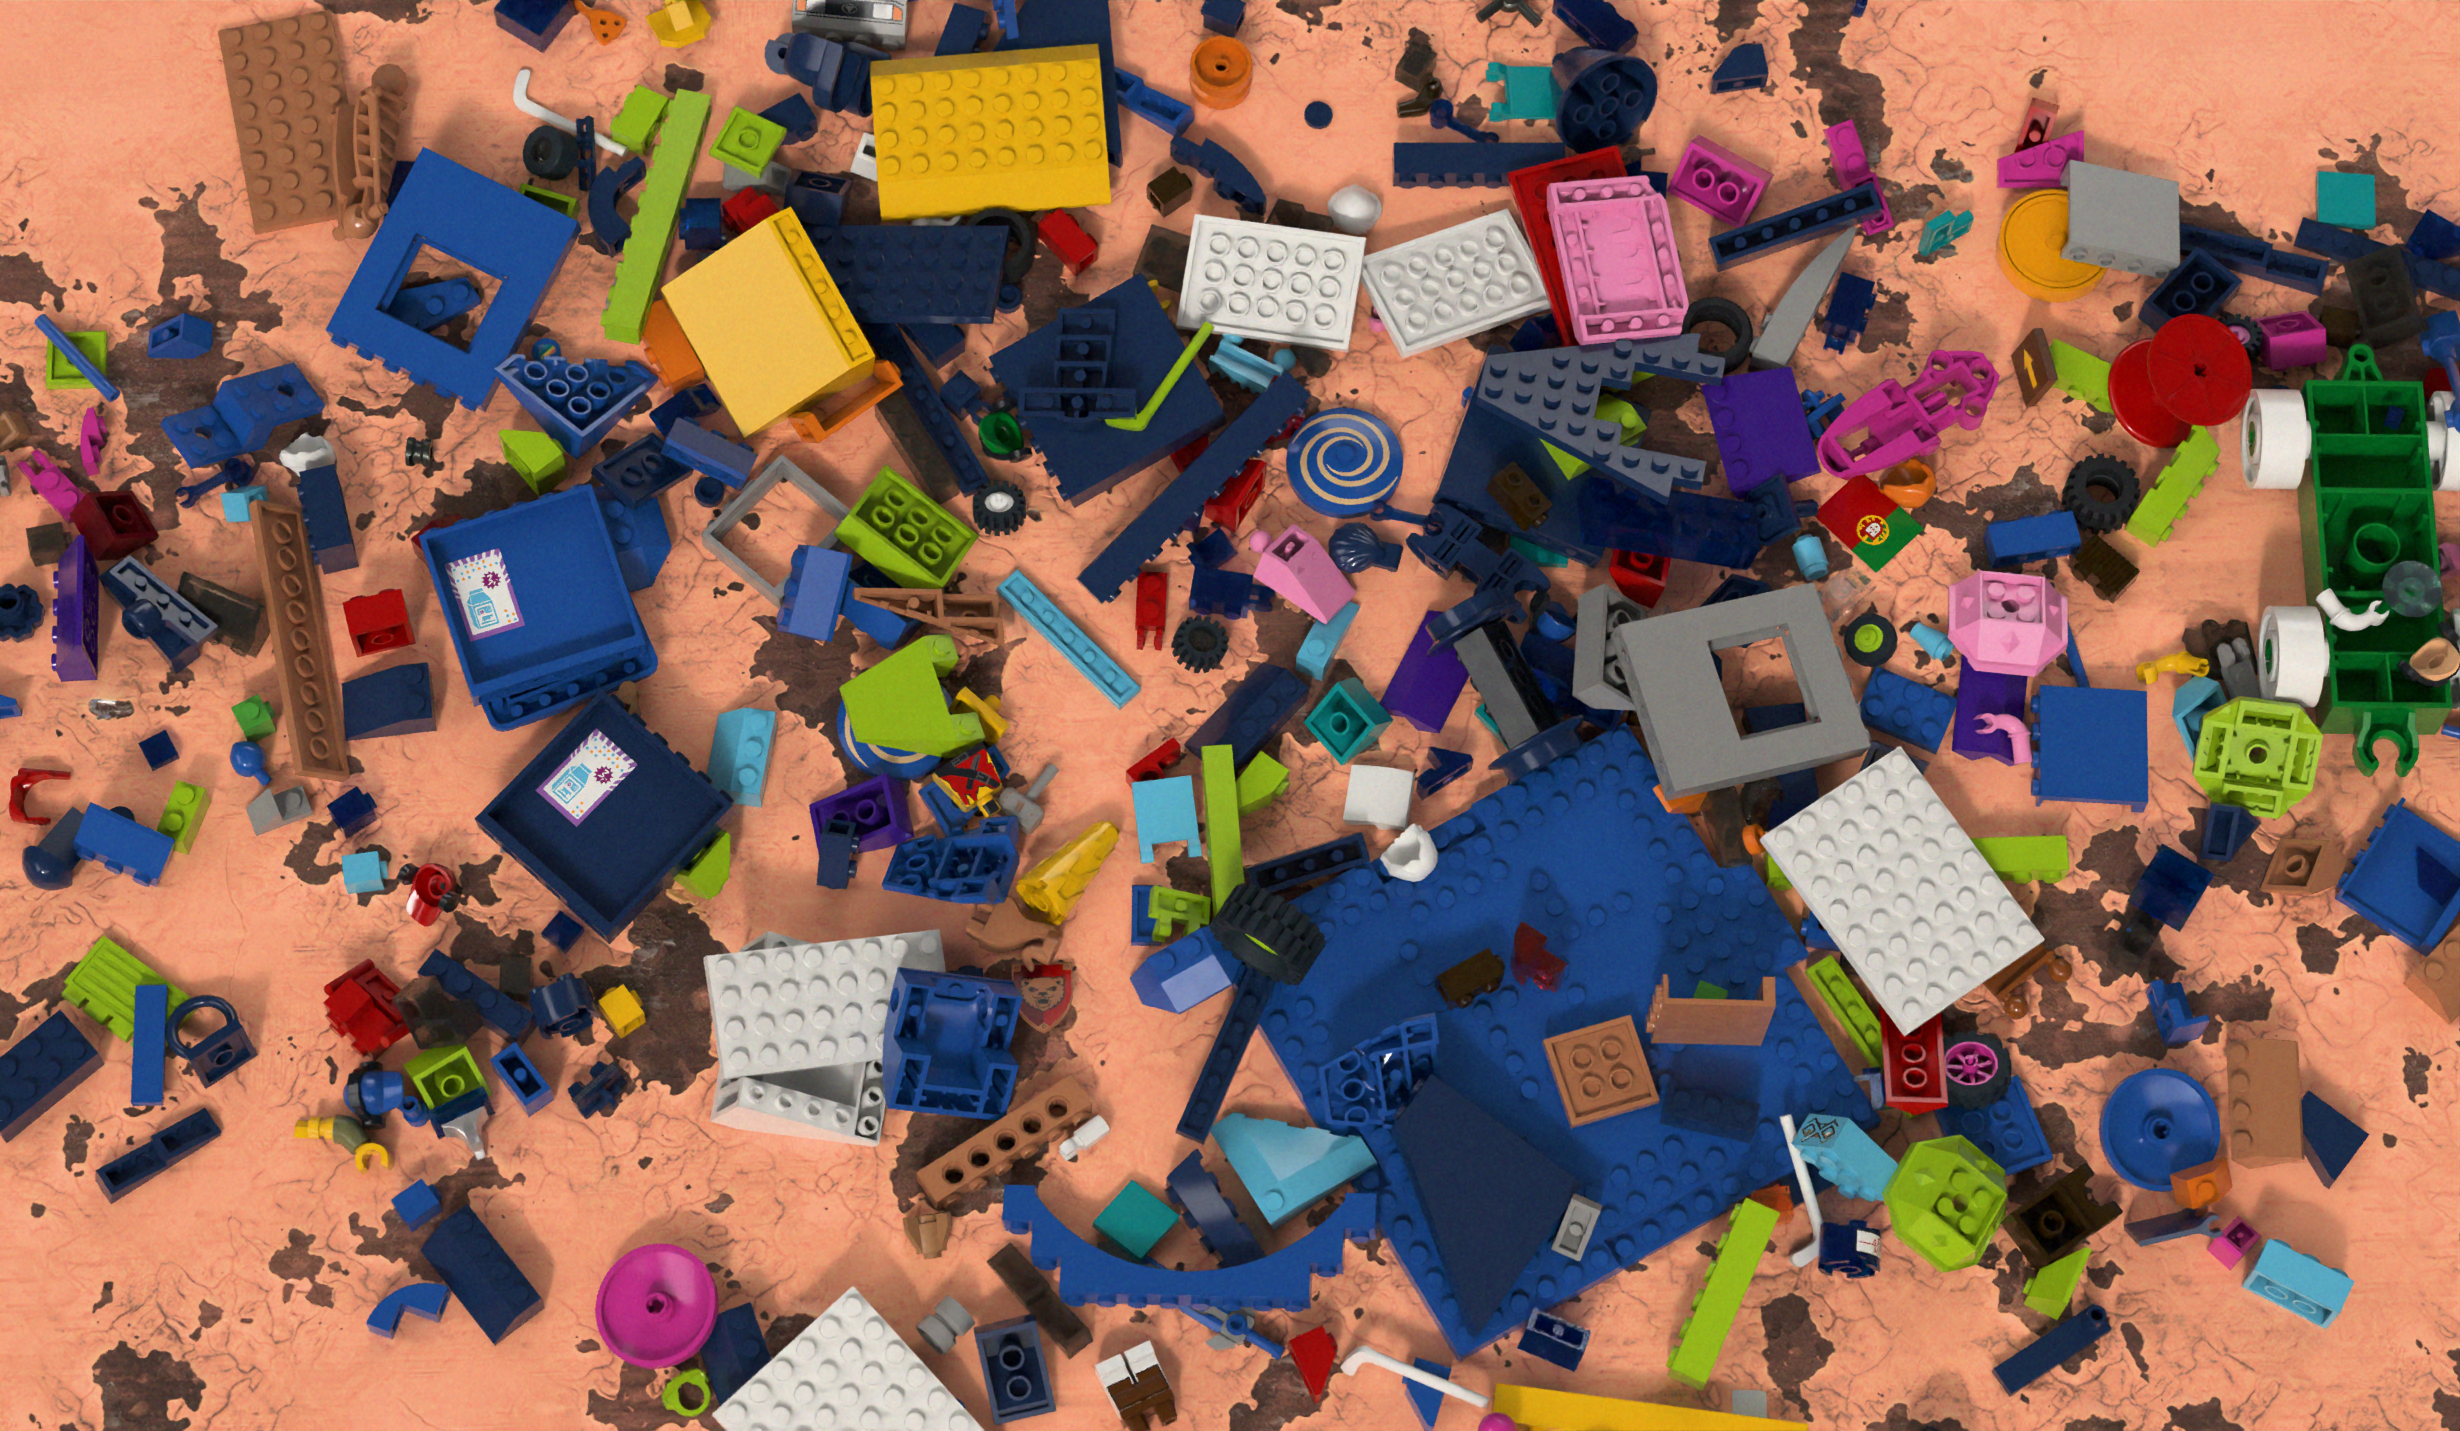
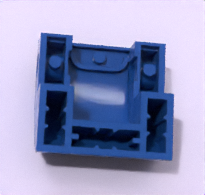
(950, 1044)

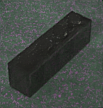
(917, 447)

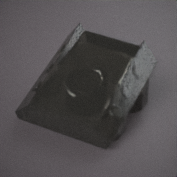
(2208, 635)

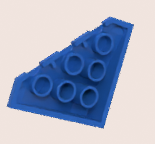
(575, 400)

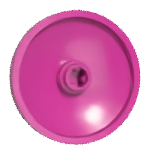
(657, 1306)

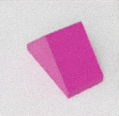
(2234, 1243)

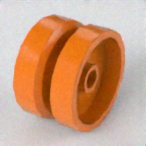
(1220, 72)

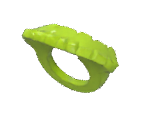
(671, 1396)

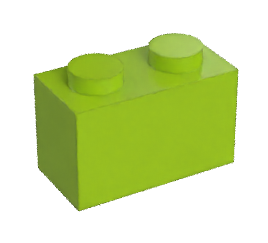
(639, 119)
(184, 815)

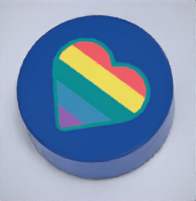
(545, 347)

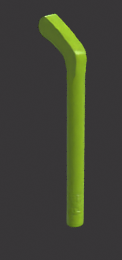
(1167, 384)

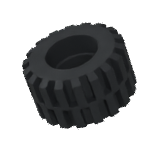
(2105, 473)

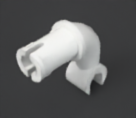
(2344, 618)

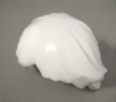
(1354, 209)
(308, 453)
(1411, 855)

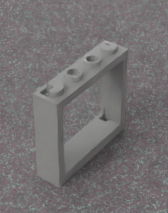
(750, 496)

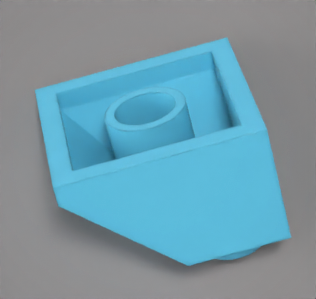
(2191, 703)

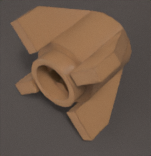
(929, 1233)

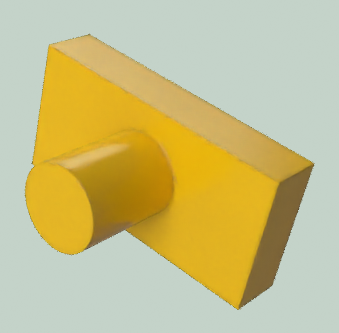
(992, 724)

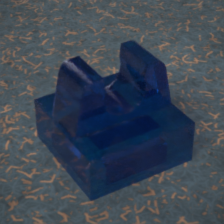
(562, 932)

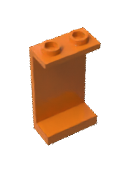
(814, 432)

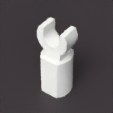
(1084, 1137)

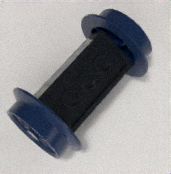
(1505, 683)

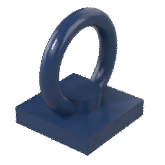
(220, 1051)

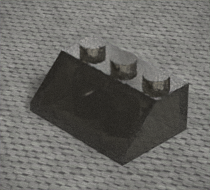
(240, 621)

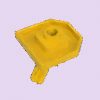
(680, 23)

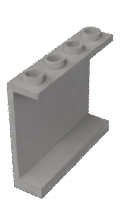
(2121, 219)

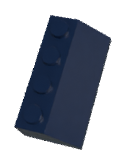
(1252, 714)
(481, 1275)
(734, 1351)

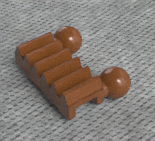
(2014, 976)

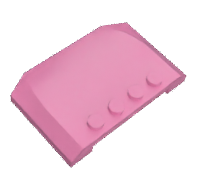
(1617, 259)

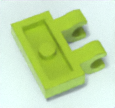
(1177, 907)

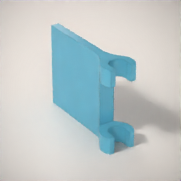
(1165, 815)

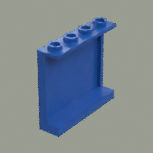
(2090, 746)
(2386, 880)

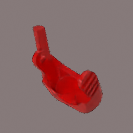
(21, 785)

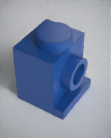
(1815, 936)

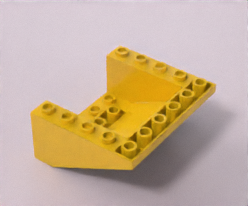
(769, 325)

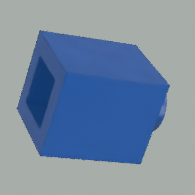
(417, 1204)

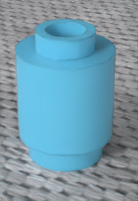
(1810, 557)

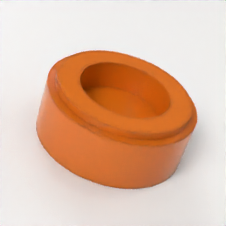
(1751, 838)

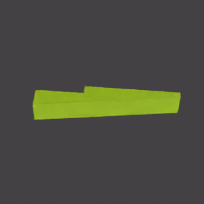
(1221, 822)

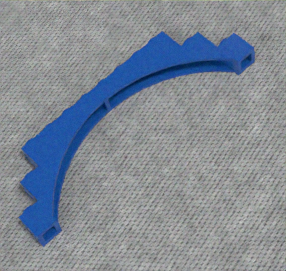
(1264, 1284)

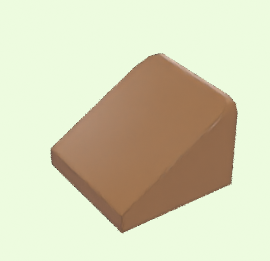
(12, 430)

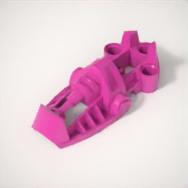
(1901, 423)

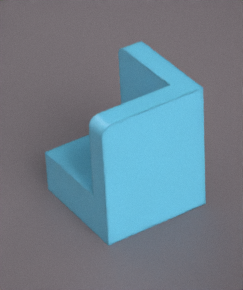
(236, 502)

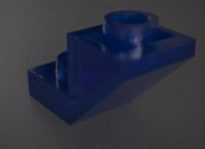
(690, 403)

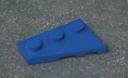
(434, 304)
(945, 809)

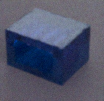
(2394, 417)

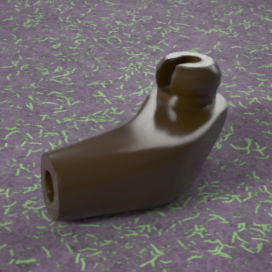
(1422, 103)

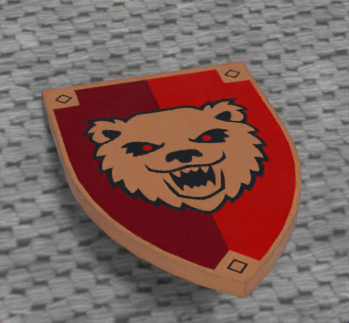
(1045, 993)

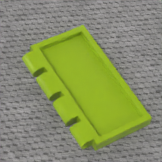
(109, 982)

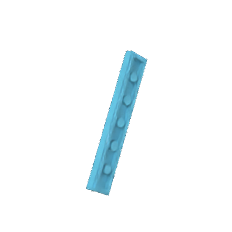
(1068, 639)

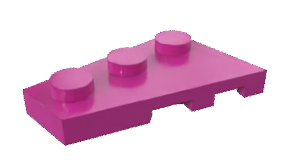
(2040, 164)

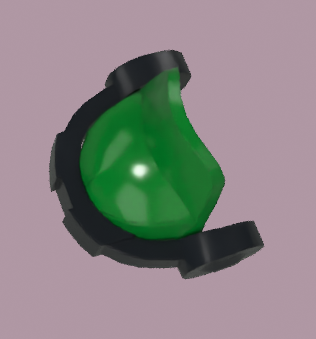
(1002, 435)

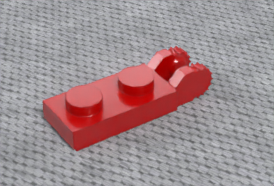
(1151, 607)

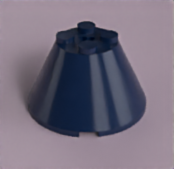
(1599, 97)

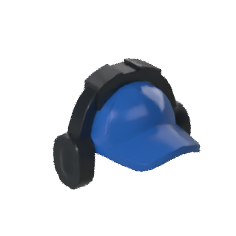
(1550, 619)
(373, 1092)

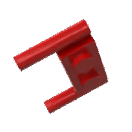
(382, 992)

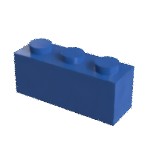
(2032, 539)

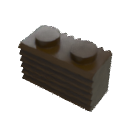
(2103, 569)

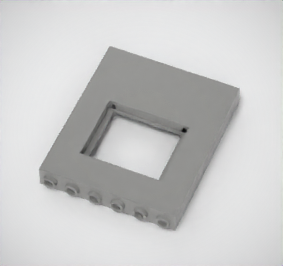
(1686, 707)

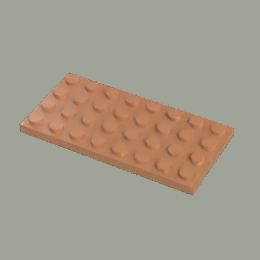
(281, 89)

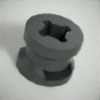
(419, 452)

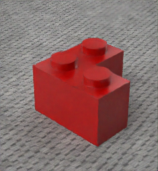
(747, 210)
(355, 1015)

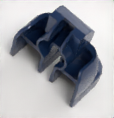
(833, 70)

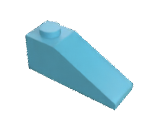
(1324, 642)

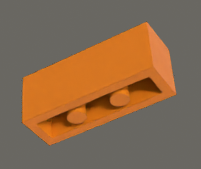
(670, 350)

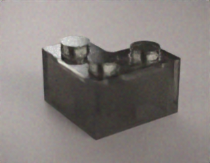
(434, 1018)

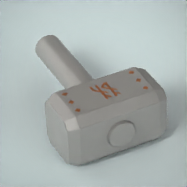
(1023, 806)

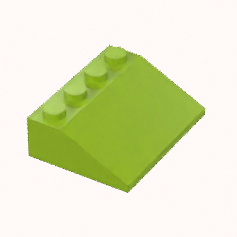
(905, 533)

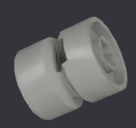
(946, 1323)

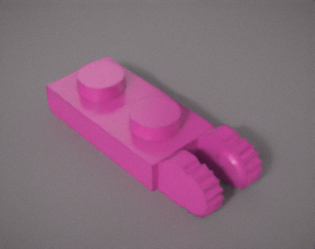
(53, 486)

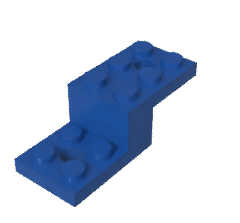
(242, 415)

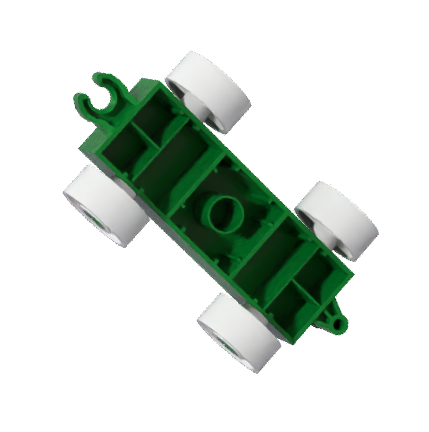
(2360, 513)

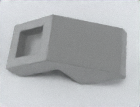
(772, 181)

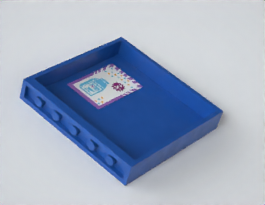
(532, 594)

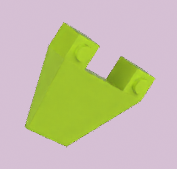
(903, 704)

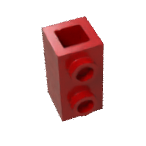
(1067, 241)

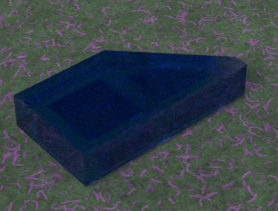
(2434, 877)

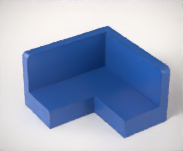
(2174, 1014)

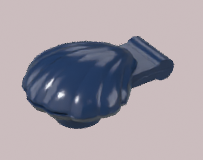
(1358, 548)

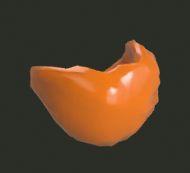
(1910, 484)

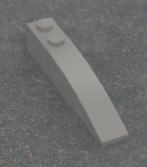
(1798, 307)

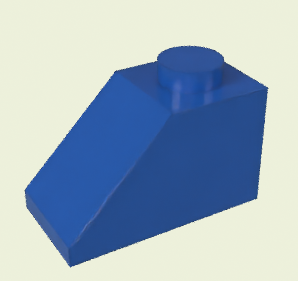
(180, 338)
(1423, 1398)

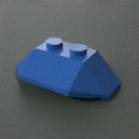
(636, 537)
(1185, 973)

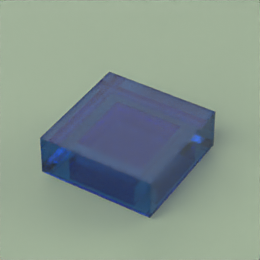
(159, 750)

